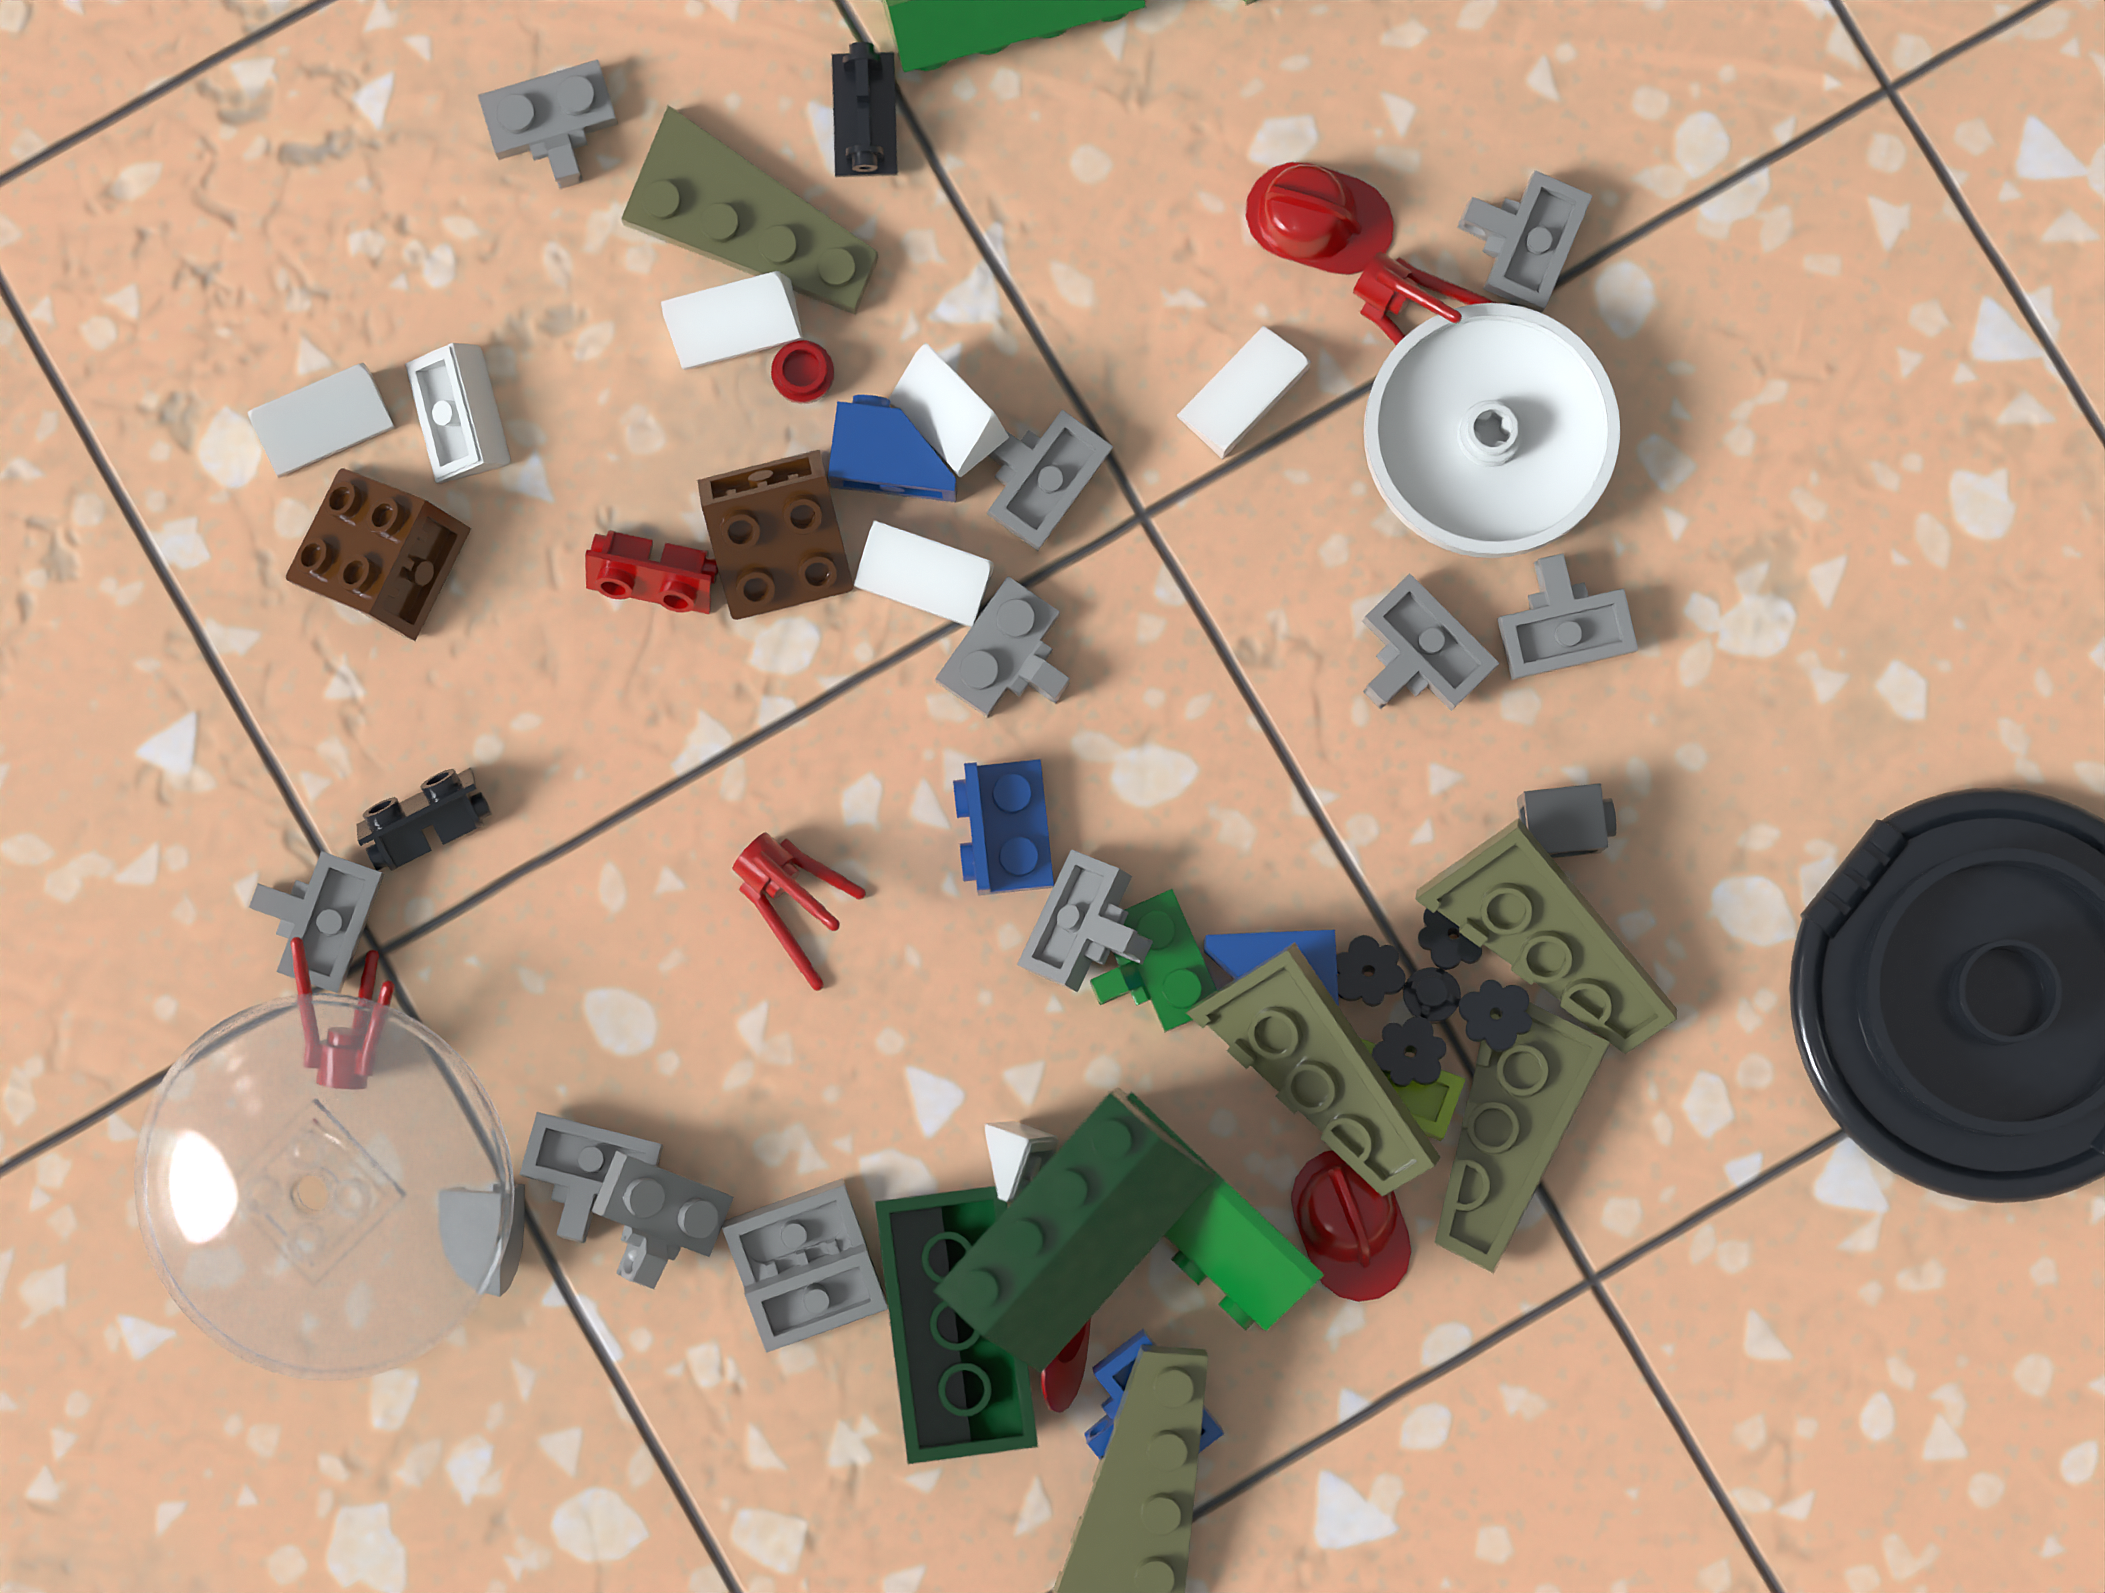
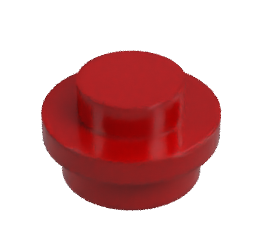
(802, 372)

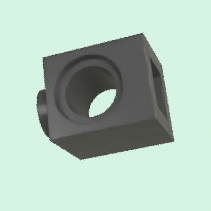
(1569, 819)

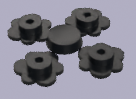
(1431, 999)

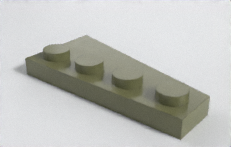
(736, 214)
(1543, 926)
(1308, 1051)
(1511, 1132)
(1144, 1486)

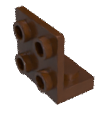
(775, 535)
(378, 552)

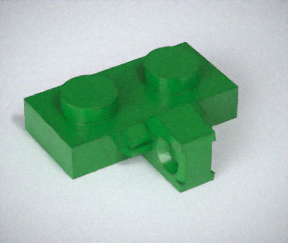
(1173, 970)

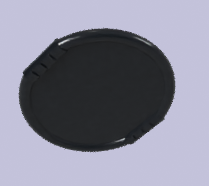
(1962, 994)

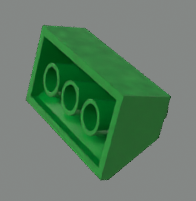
(943, 30)
(1238, 1252)

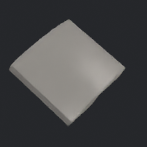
(804, 1265)

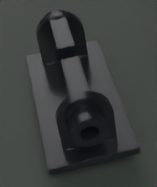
(864, 112)
(399, 826)

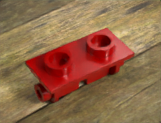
(622, 570)

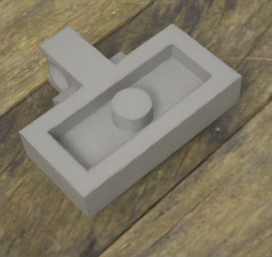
(550, 117)
(1528, 238)
(1044, 476)
(1565, 624)
(1424, 648)
(1005, 652)
(325, 915)
(1082, 923)
(577, 1162)
(658, 1215)

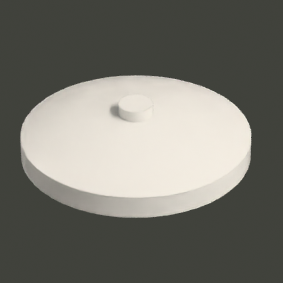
(1491, 430)

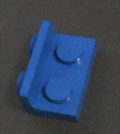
(1006, 827)

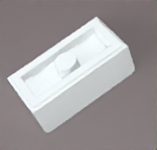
(733, 319)
(1244, 391)
(457, 412)
(947, 412)
(321, 419)
(923, 574)
(1017, 1155)

